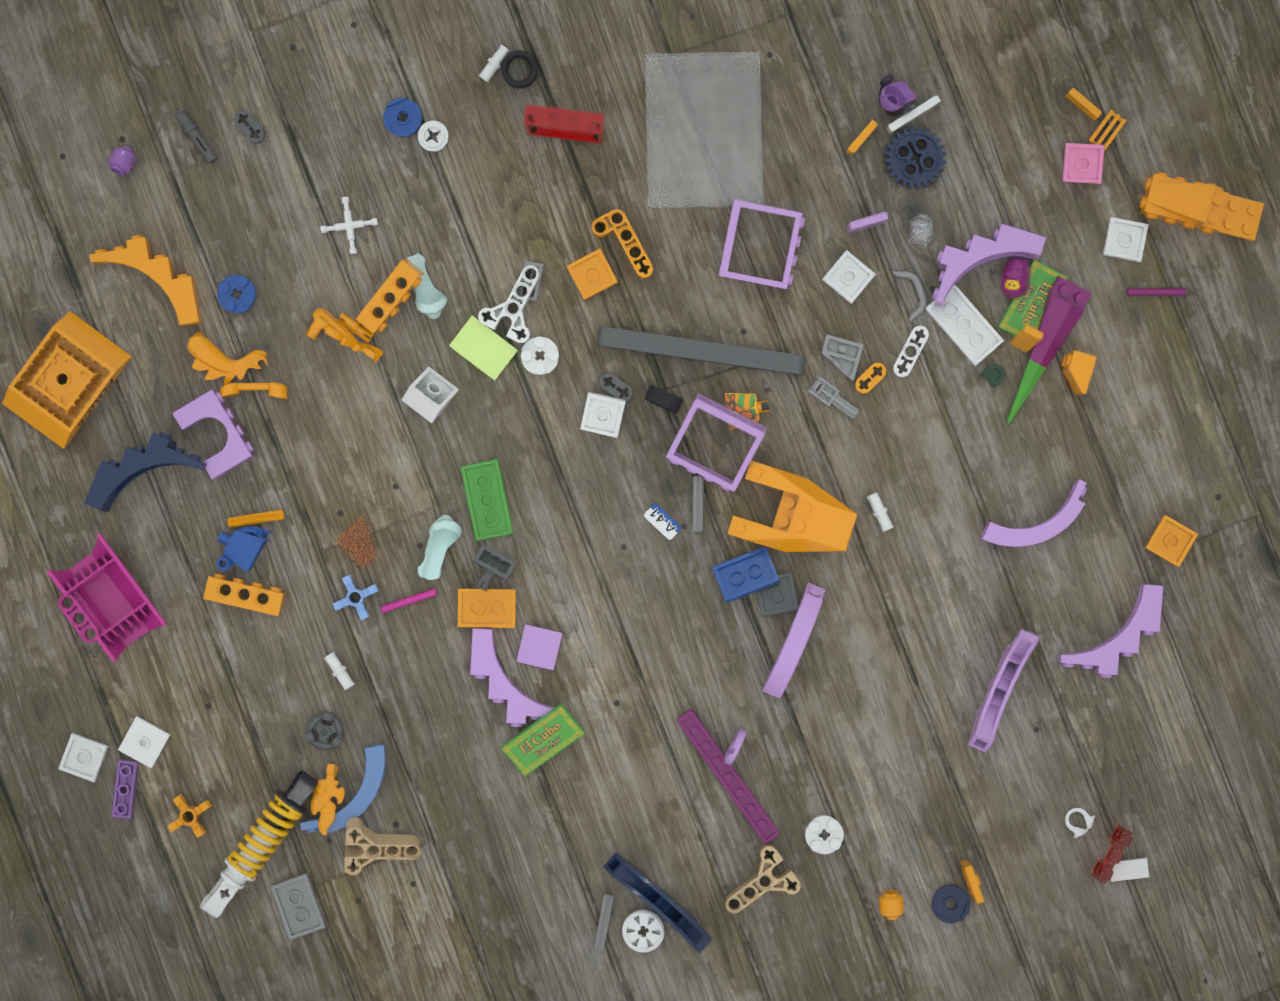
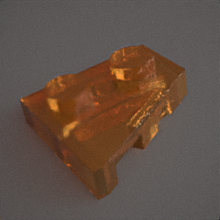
(358, 543)

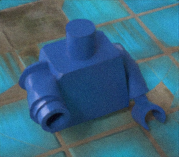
(242, 547)

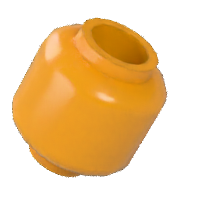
(891, 904)

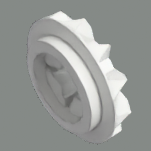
(435, 127)

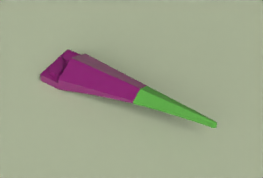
(1060, 315)

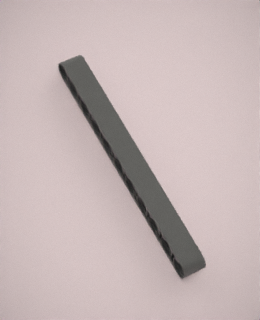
(701, 350)

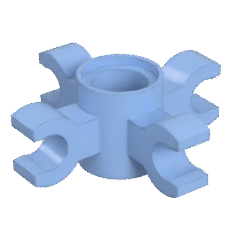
(349, 583)

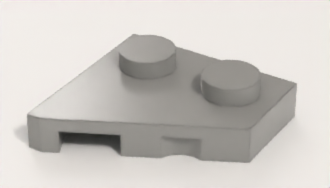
(842, 354)

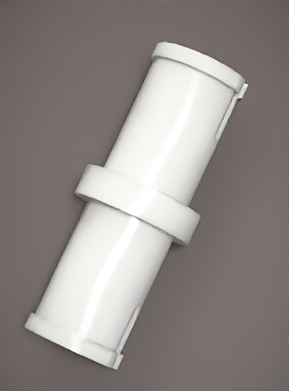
(494, 63)
(880, 511)
(339, 671)

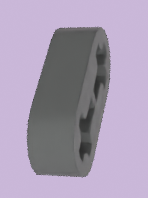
(253, 124)
(618, 383)

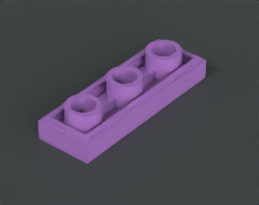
(127, 777)

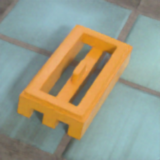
(1083, 104)
(1116, 118)
(862, 137)

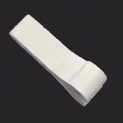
(502, 310)

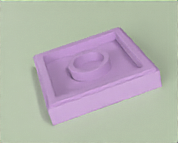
(867, 222)
(539, 647)

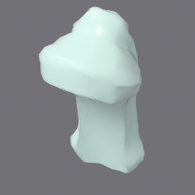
(428, 298)
(442, 535)

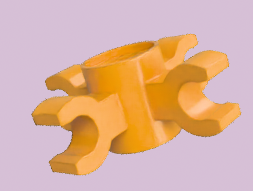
(181, 803)

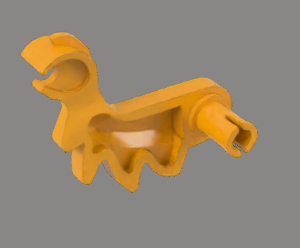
(325, 320)
(217, 363)

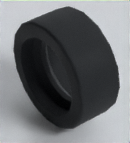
(515, 55)
(663, 399)

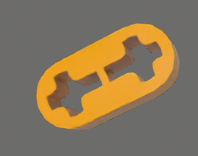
(867, 374)

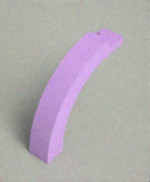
(1036, 534)
(795, 641)

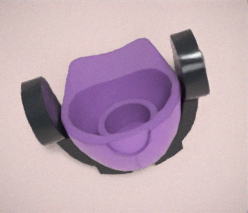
(895, 97)

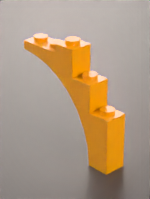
(138, 255)

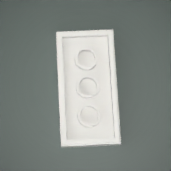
(965, 326)

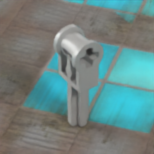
(829, 395)

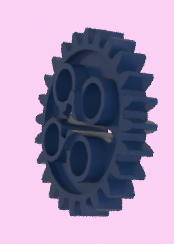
(932, 152)

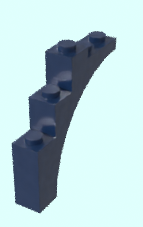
(115, 476)
(659, 900)

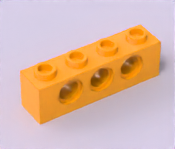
(369, 317)
(214, 593)

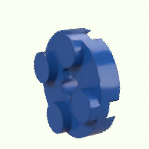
(400, 128)
(226, 289)

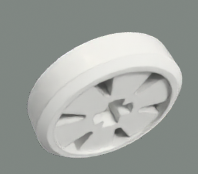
(633, 924)

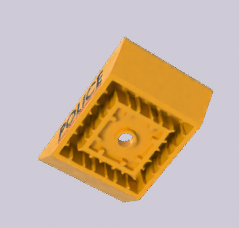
(91, 369)

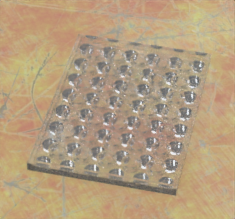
(703, 129)

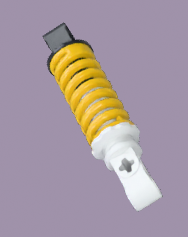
(244, 864)

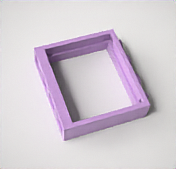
(791, 258)
(730, 417)

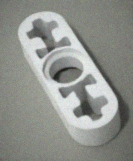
(922, 341)

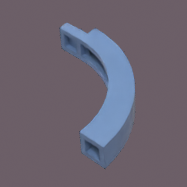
(375, 770)

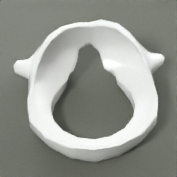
(1076, 830)

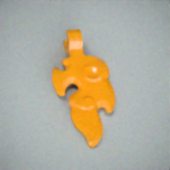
(322, 797)

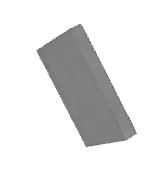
(298, 906)

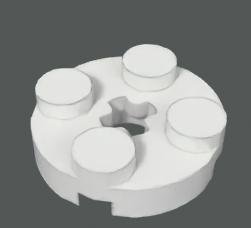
(540, 344)
(832, 841)

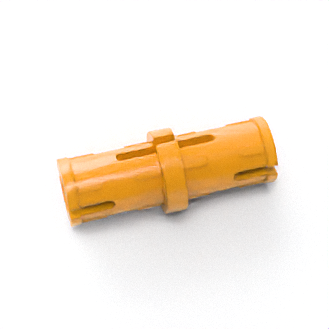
(355, 328)

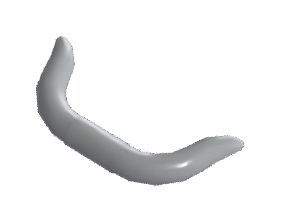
(919, 289)

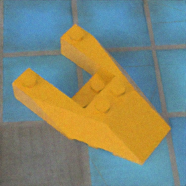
(805, 518)

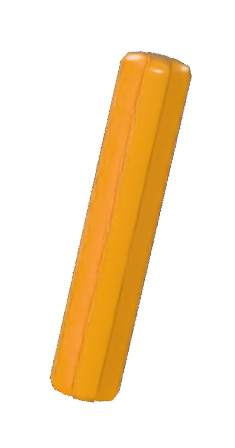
(256, 518)

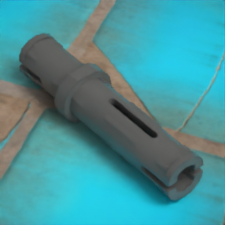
(192, 131)

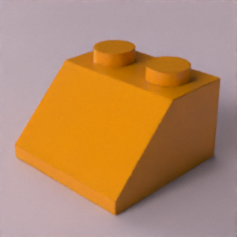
(1078, 370)

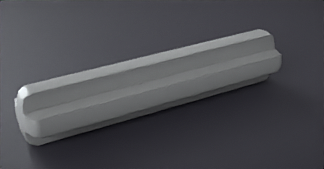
(698, 488)
(603, 922)

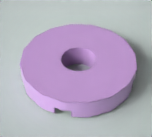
(735, 746)

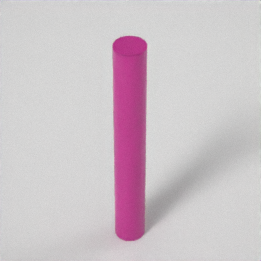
(408, 600)

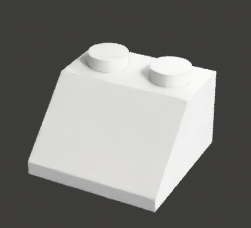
(429, 394)

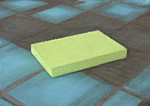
(483, 348)

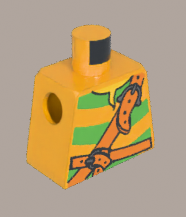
(746, 406)

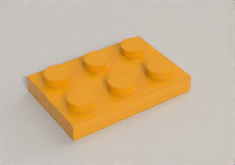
(487, 608)

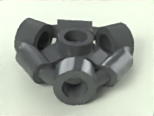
(324, 731)

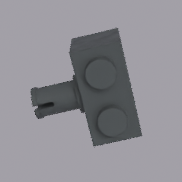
(493, 565)

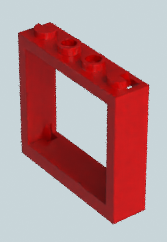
(564, 124)

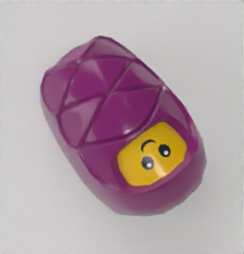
(1016, 278)

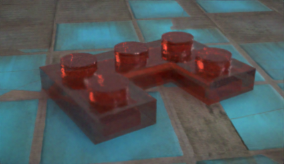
(1104, 867)

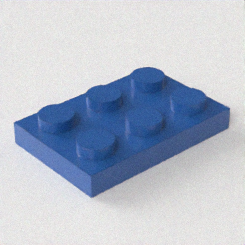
(746, 574)

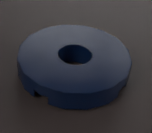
(939, 901)

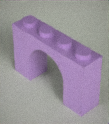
(236, 449)

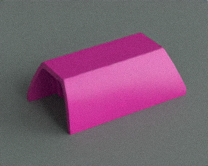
(107, 599)

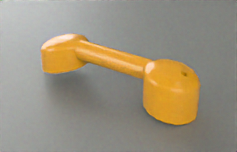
(274, 389)

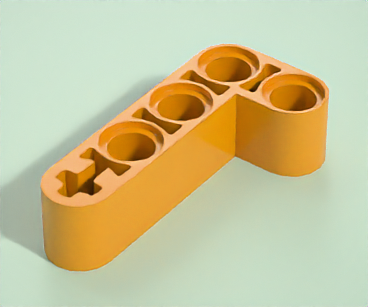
(618, 229)

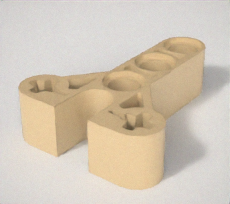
(365, 854)
(776, 883)

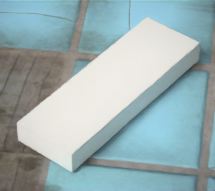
(913, 114)

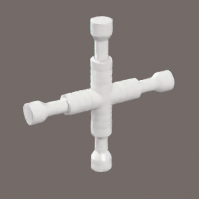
(349, 225)

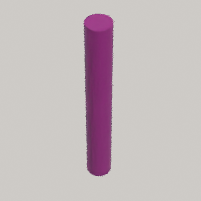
(1156, 291)

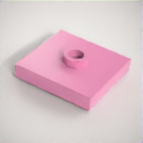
(1083, 163)

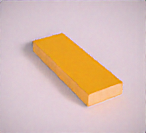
(1026, 338)

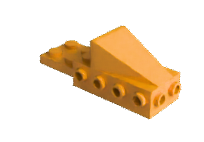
(1200, 207)

